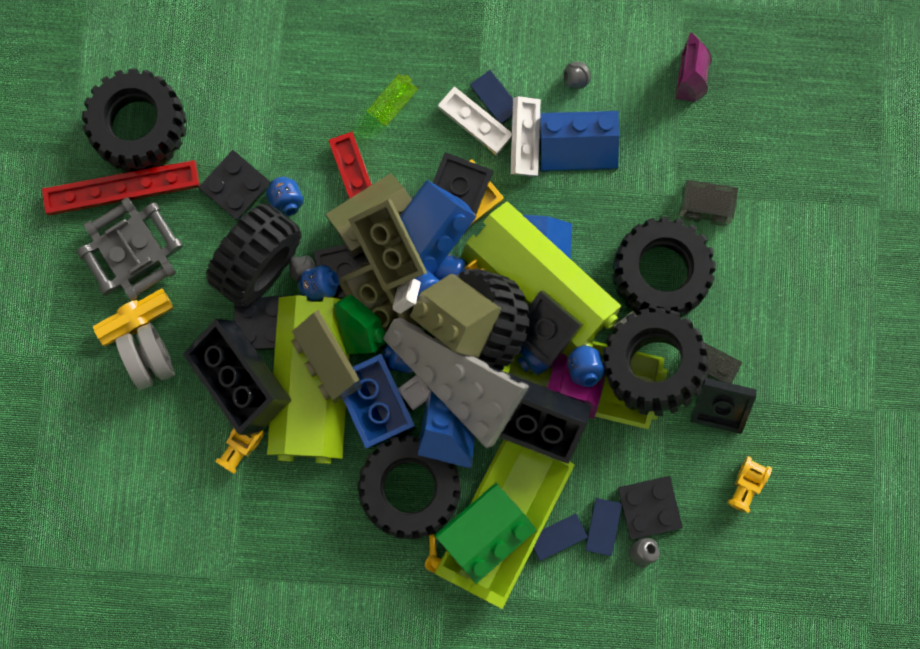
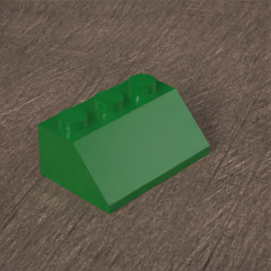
(485, 533)

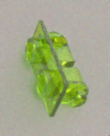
(392, 99)

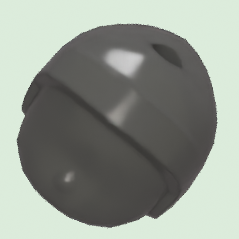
(576, 75)
(298, 265)
(644, 552)

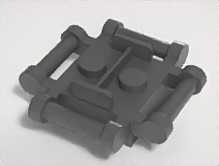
(130, 249)

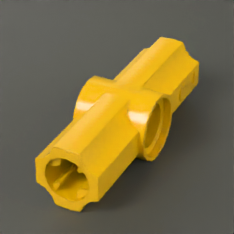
(133, 316)

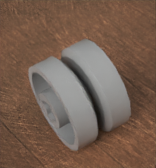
(144, 357)

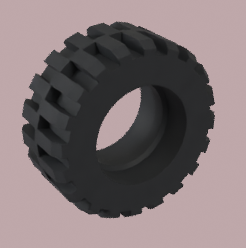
(116, 94)
(677, 238)
(253, 254)
(512, 320)
(651, 329)
(399, 523)

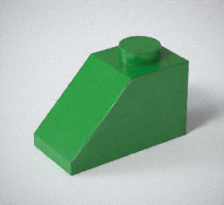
(359, 326)

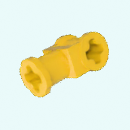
(238, 447)
(750, 481)

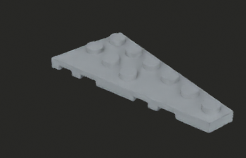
(462, 382)

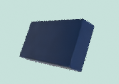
(493, 96)
(603, 527)
(559, 536)

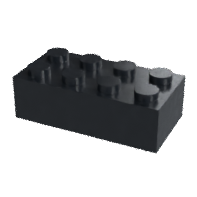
(236, 377)
(546, 421)

